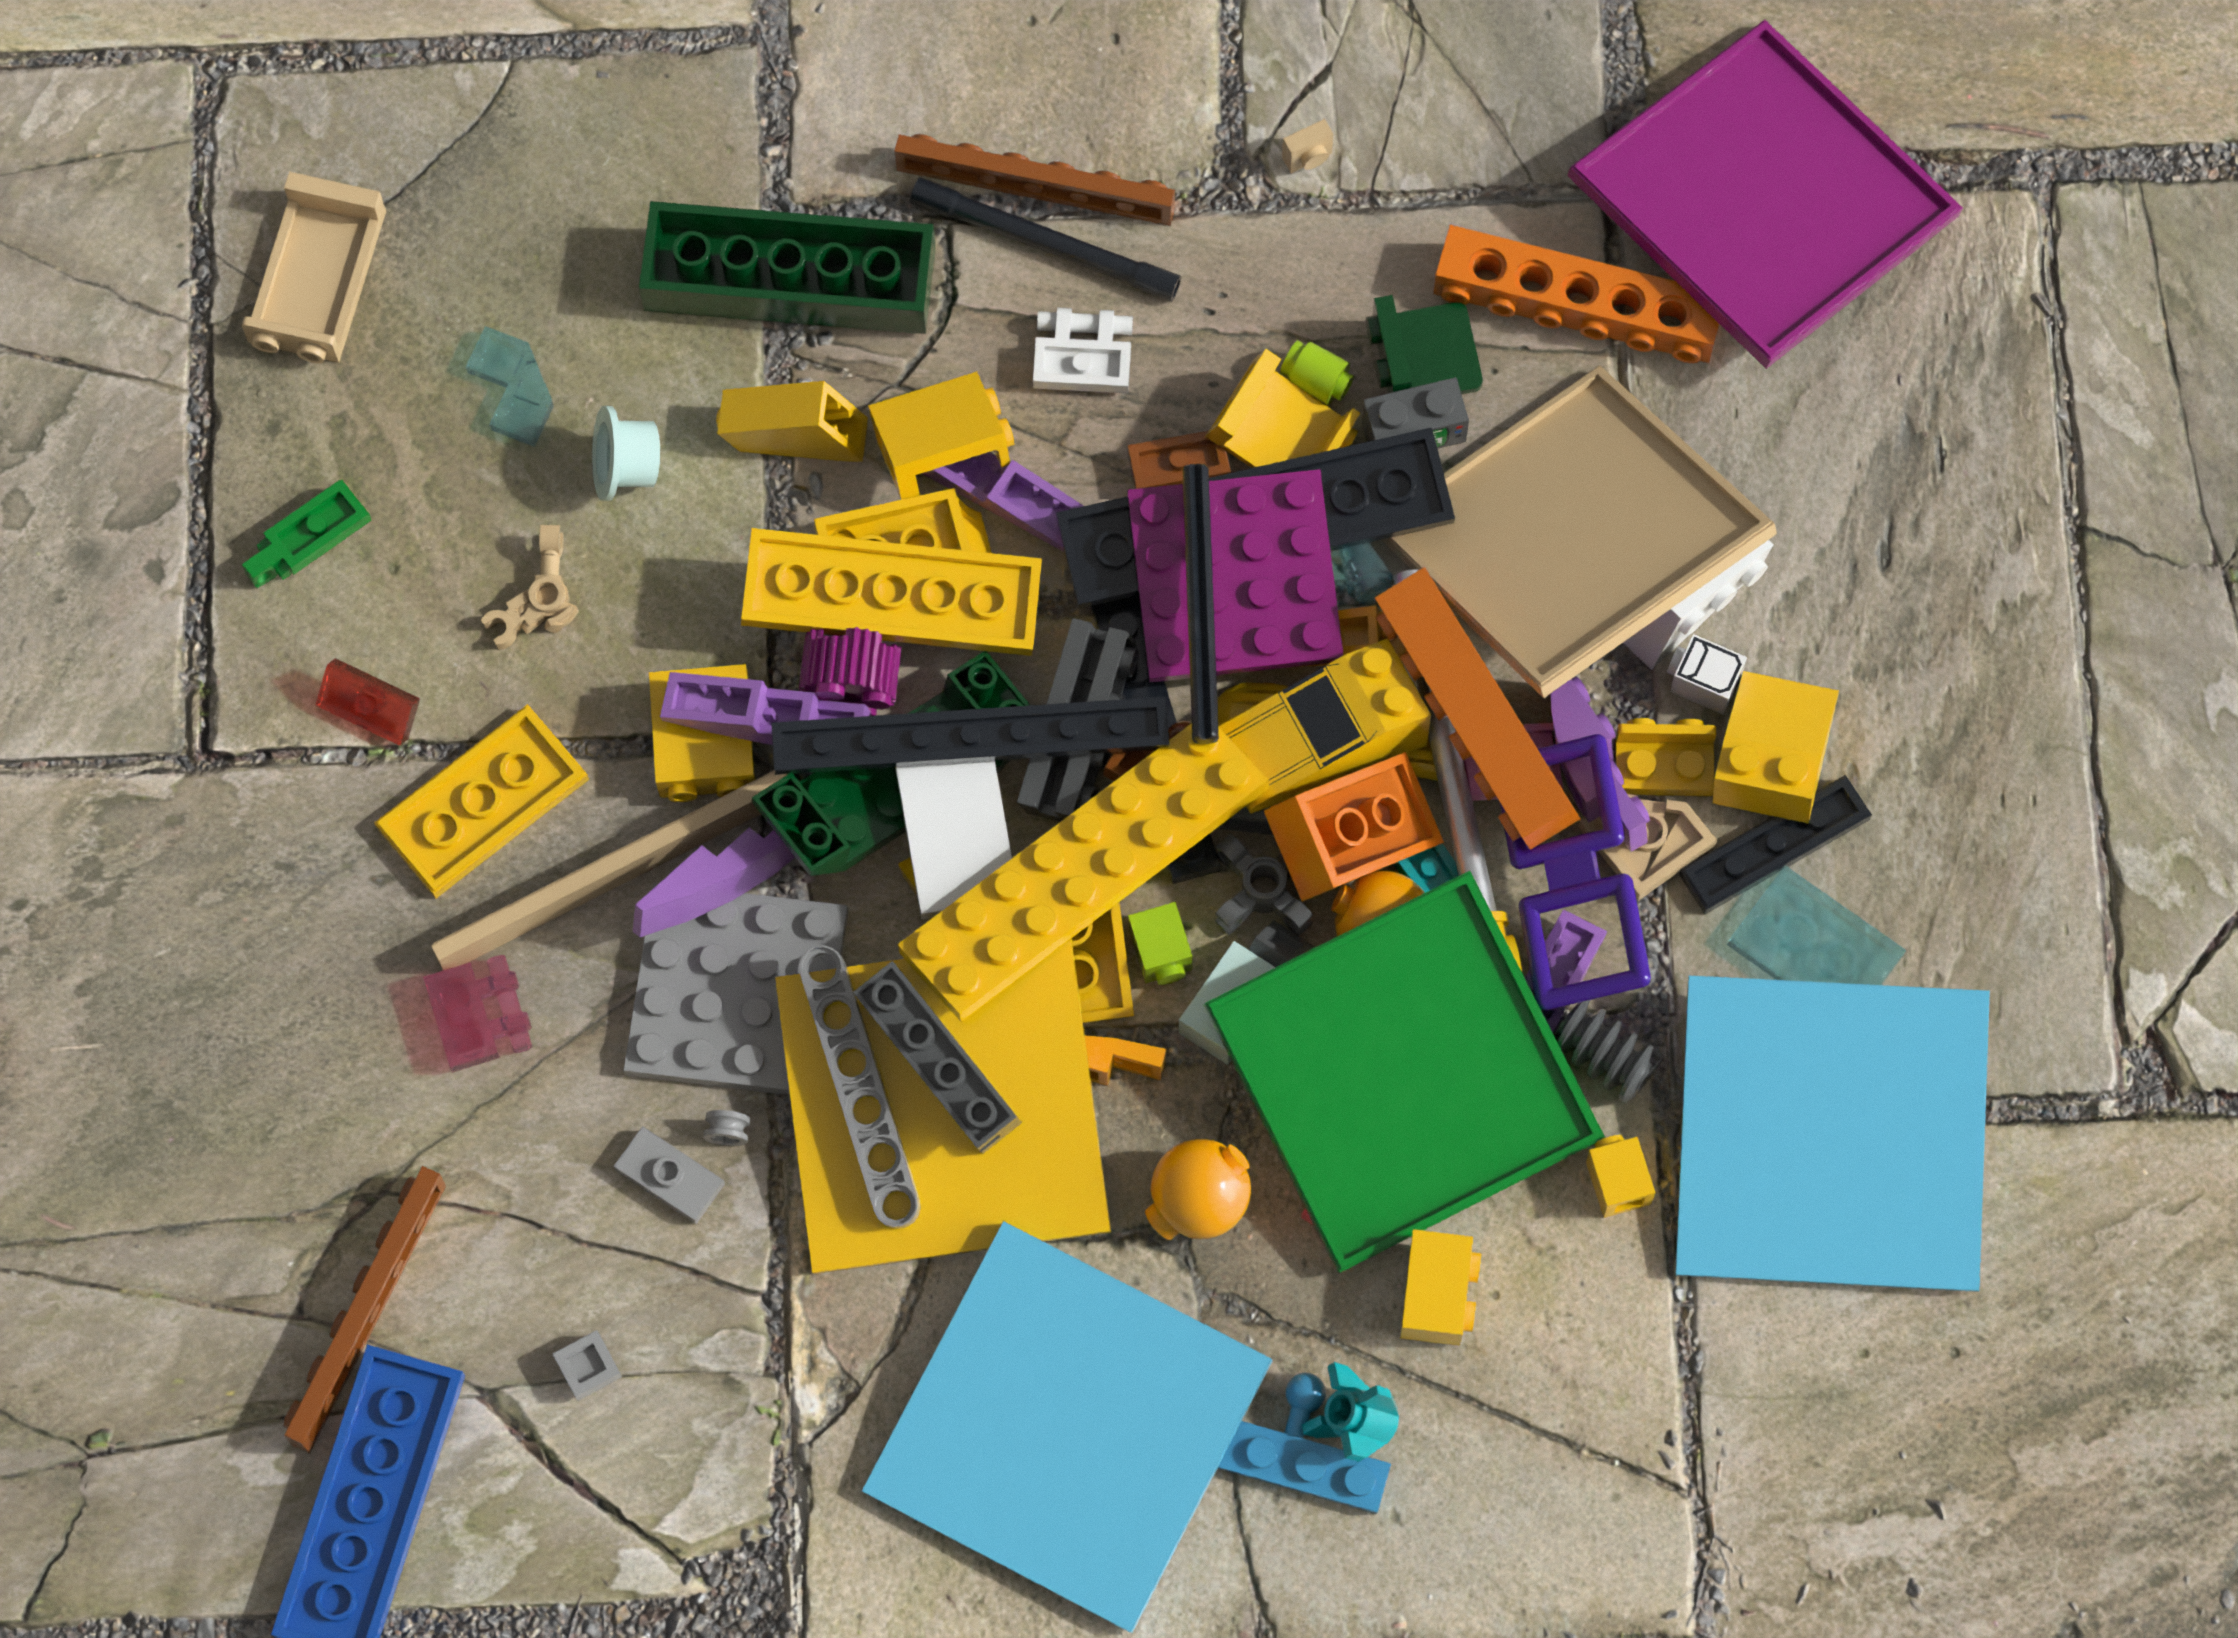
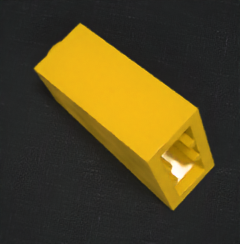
(793, 421)

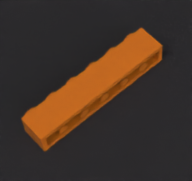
(1477, 709)

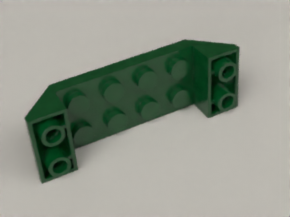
(849, 814)

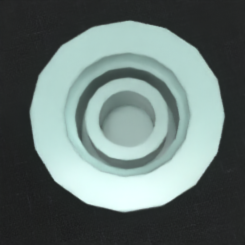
(623, 453)

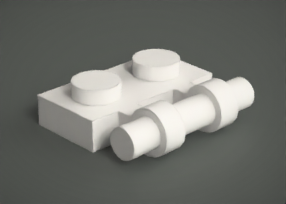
(1080, 363)

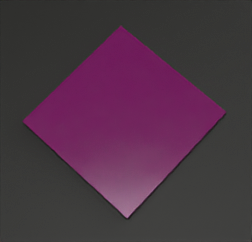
(1764, 193)

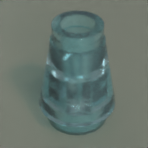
(1364, 573)

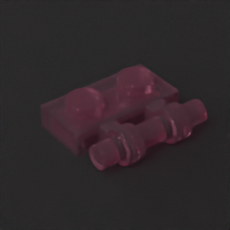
(463, 1018)

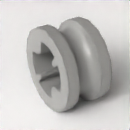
(726, 1128)

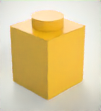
(1619, 1175)

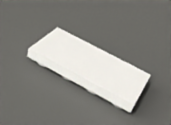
(952, 829)

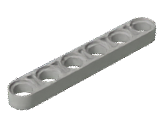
(854, 1088)

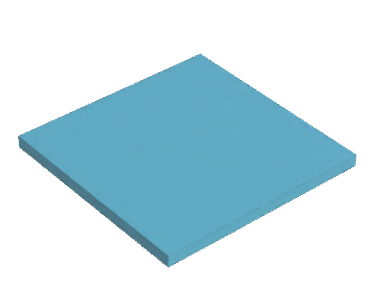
(1833, 1133)
(1067, 1426)

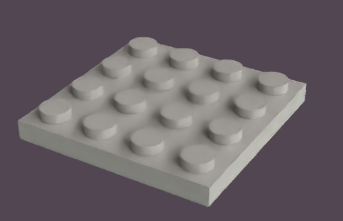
(711, 992)

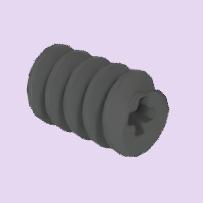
(1606, 1051)

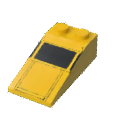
(1332, 723)

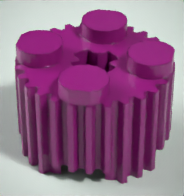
(851, 668)

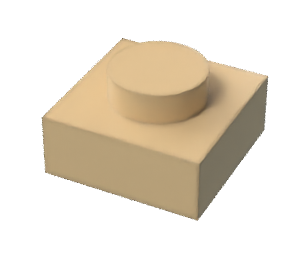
(1308, 147)

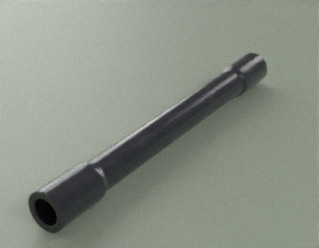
(1136, 273)

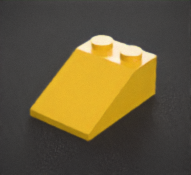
(1774, 747)
(1103, 969)

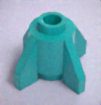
(1356, 1413)

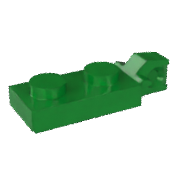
(307, 534)

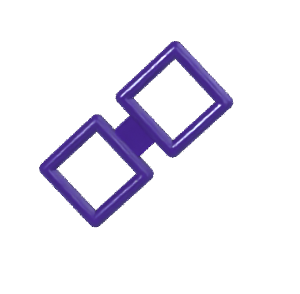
(1575, 880)

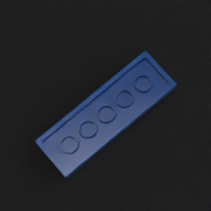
(369, 1498)

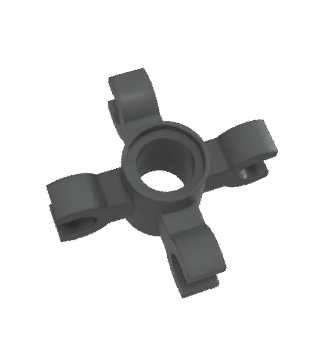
(1237, 909)

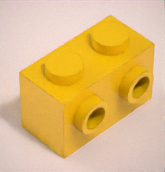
(1438, 1288)

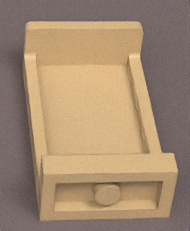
(316, 269)

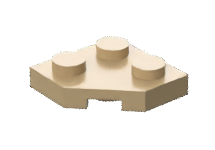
(1674, 841)

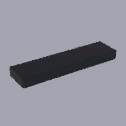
(1773, 845)

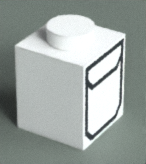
(1706, 673)

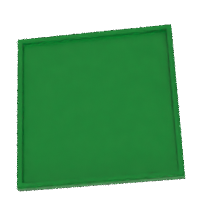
(1404, 1071)

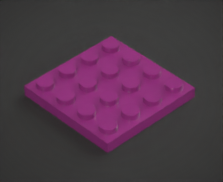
(1268, 575)

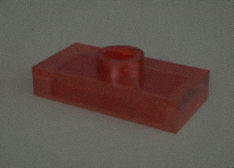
(367, 701)

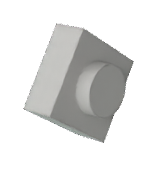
(587, 1365)

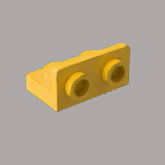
(1666, 757)

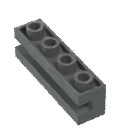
(1089, 669)
(937, 1057)

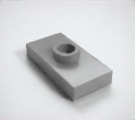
(669, 1175)

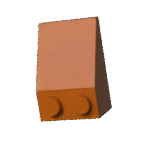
(1353, 826)

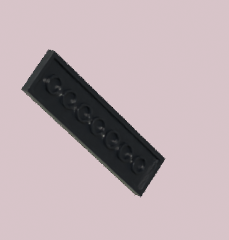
(1368, 496)

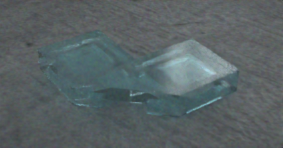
(526, 398)

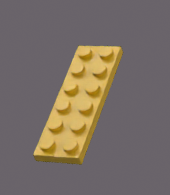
(892, 589)

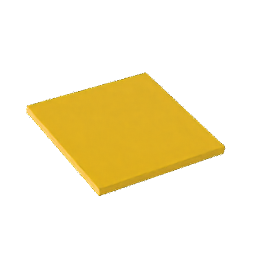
(1035, 1178)

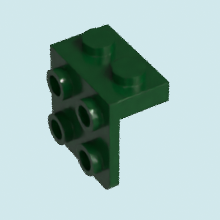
(1423, 346)

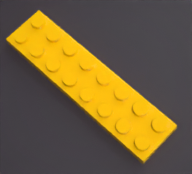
(1080, 869)

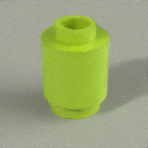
(1317, 372)

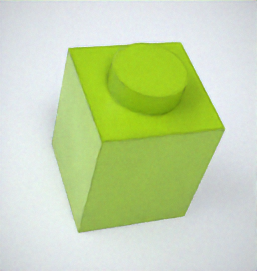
(1160, 944)

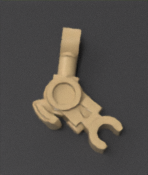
(544, 598)

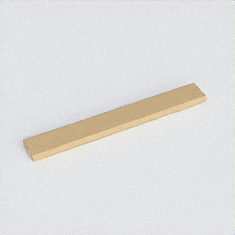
(601, 875)

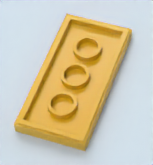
(481, 801)

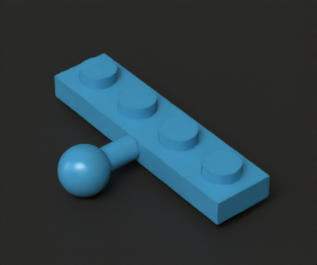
(1301, 1463)

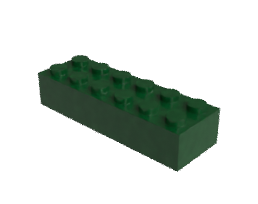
(787, 267)

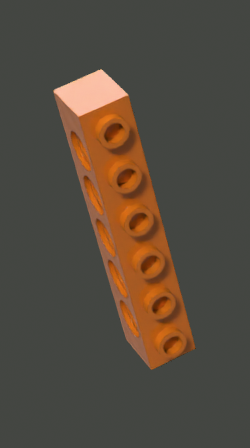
(1564, 274)

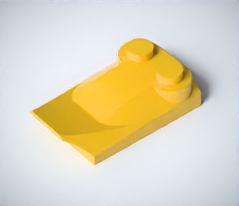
(922, 520)

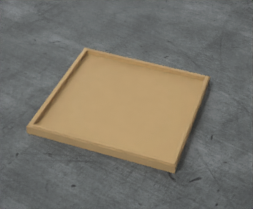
(1580, 531)

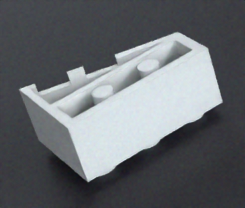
(1675, 625)

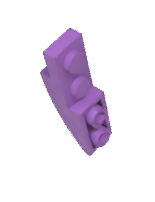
(1576, 719)

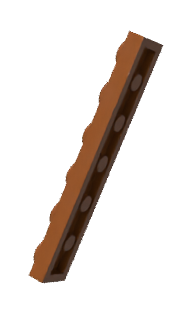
(1036, 180)
(372, 1290)

